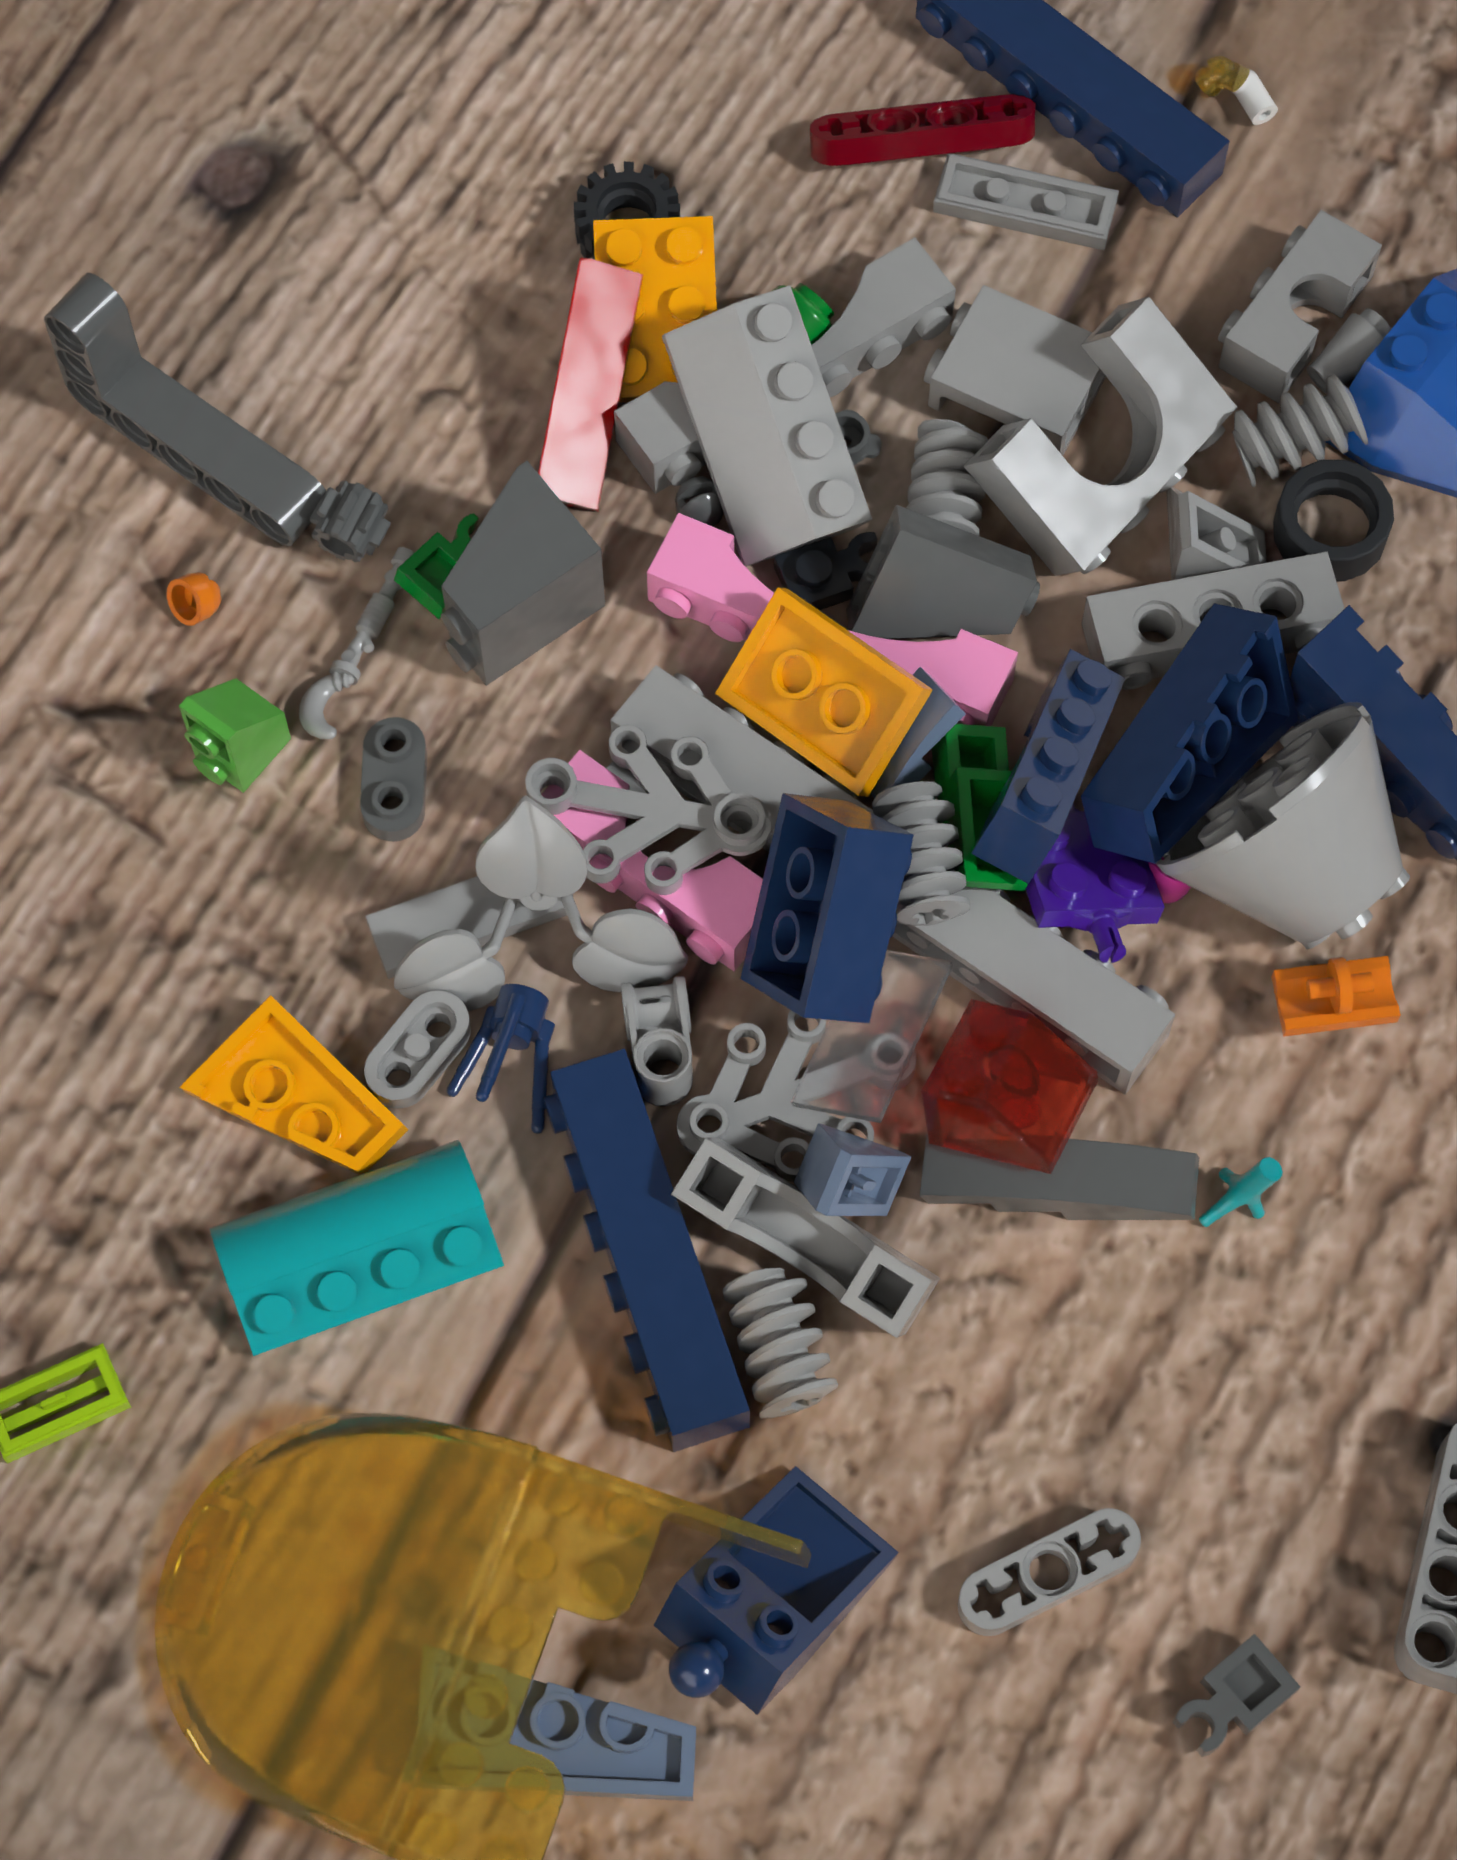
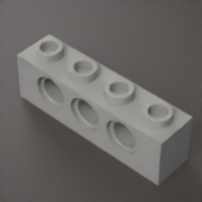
(1114, 620)

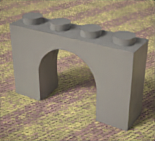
(1173, 414)

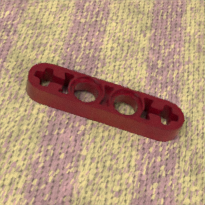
(922, 130)

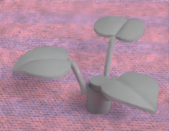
(537, 863)

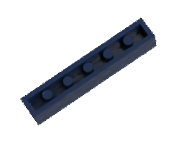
(1085, 94)
(649, 1252)

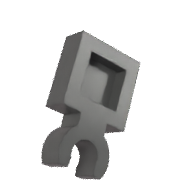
(1243, 1689)

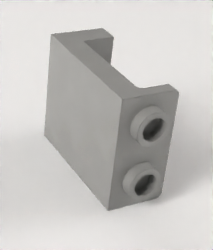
(1016, 366)

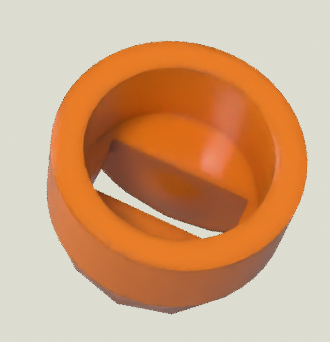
(193, 598)

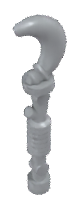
(344, 672)

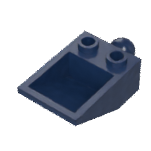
(761, 1618)

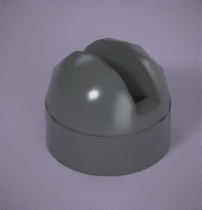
(704, 507)

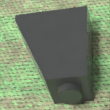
(938, 581)

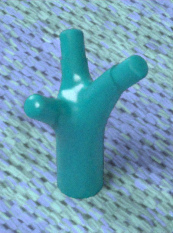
(1244, 1190)

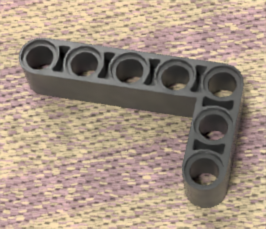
(170, 422)

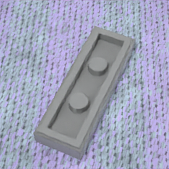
(1025, 201)
(459, 906)

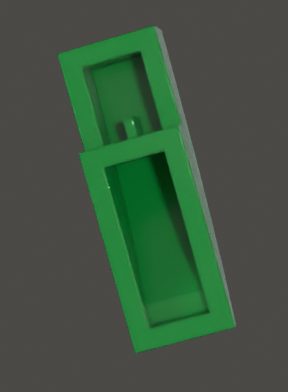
(972, 771)

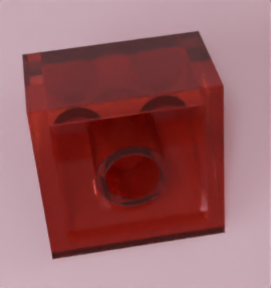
(1006, 1089)

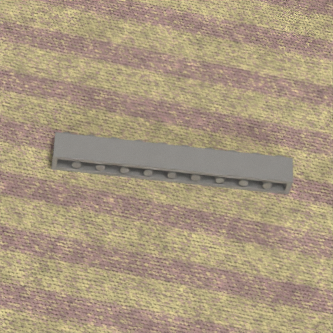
(991, 946)

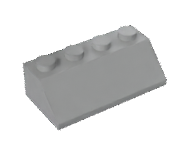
(766, 426)

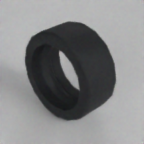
(1346, 481)

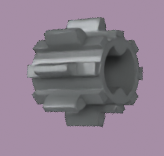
(350, 521)

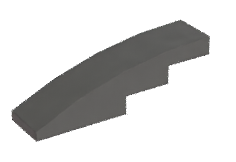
(1086, 1184)

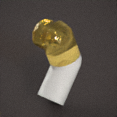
(1242, 82)

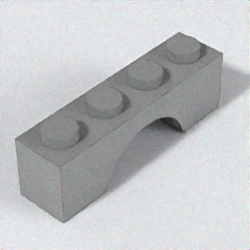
(829, 1249)

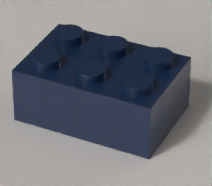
(827, 908)

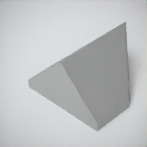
(1208, 537)

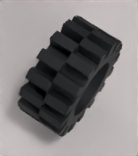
(619, 191)

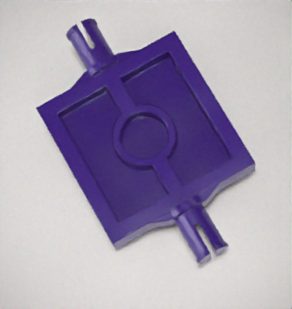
(1093, 889)

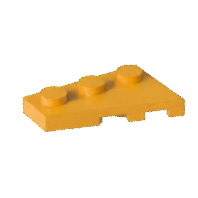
(295, 1089)

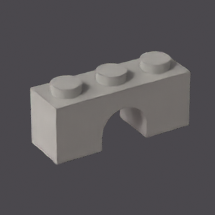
(1319, 268)

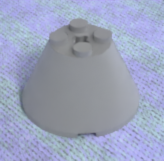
(1302, 834)

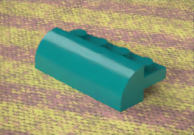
(356, 1247)

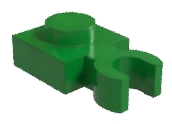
(431, 564)

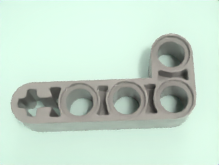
(1423, 1606)

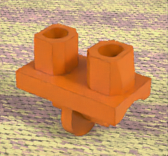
(1335, 995)

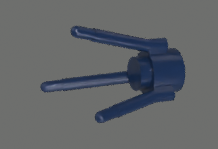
(513, 1025)

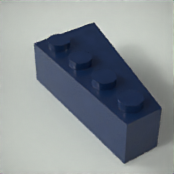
(1409, 727)
(1194, 735)

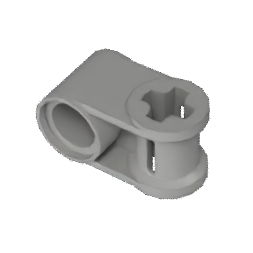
(659, 1030)

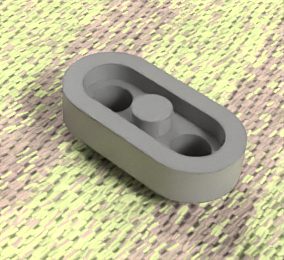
(415, 1051)

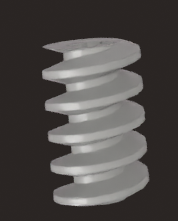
(1297, 428)
(938, 476)
(928, 884)
(777, 1341)

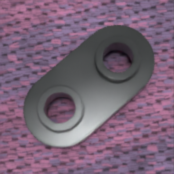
(393, 774)

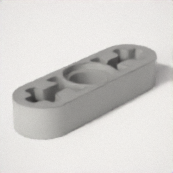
(1101, 1564)

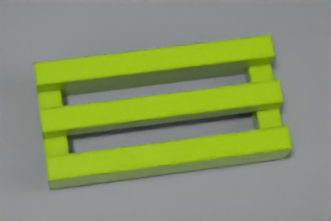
(70, 1423)

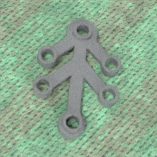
(657, 810)
(771, 1103)

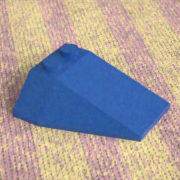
(1411, 394)

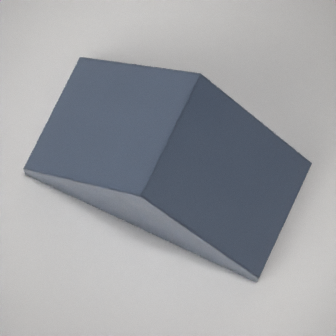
(850, 1174)

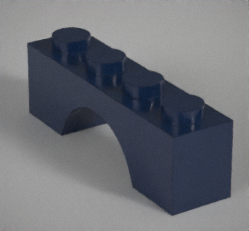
(1050, 767)

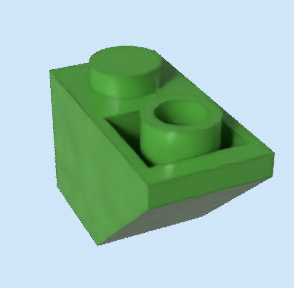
(233, 732)

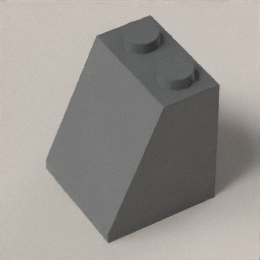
(520, 579)

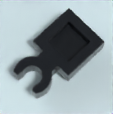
(821, 572)

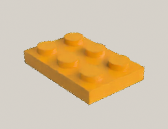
(675, 289)
(823, 692)

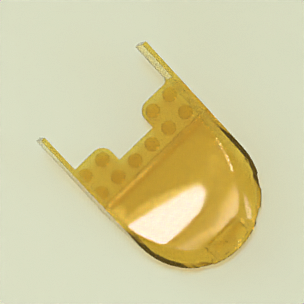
(372, 1613)

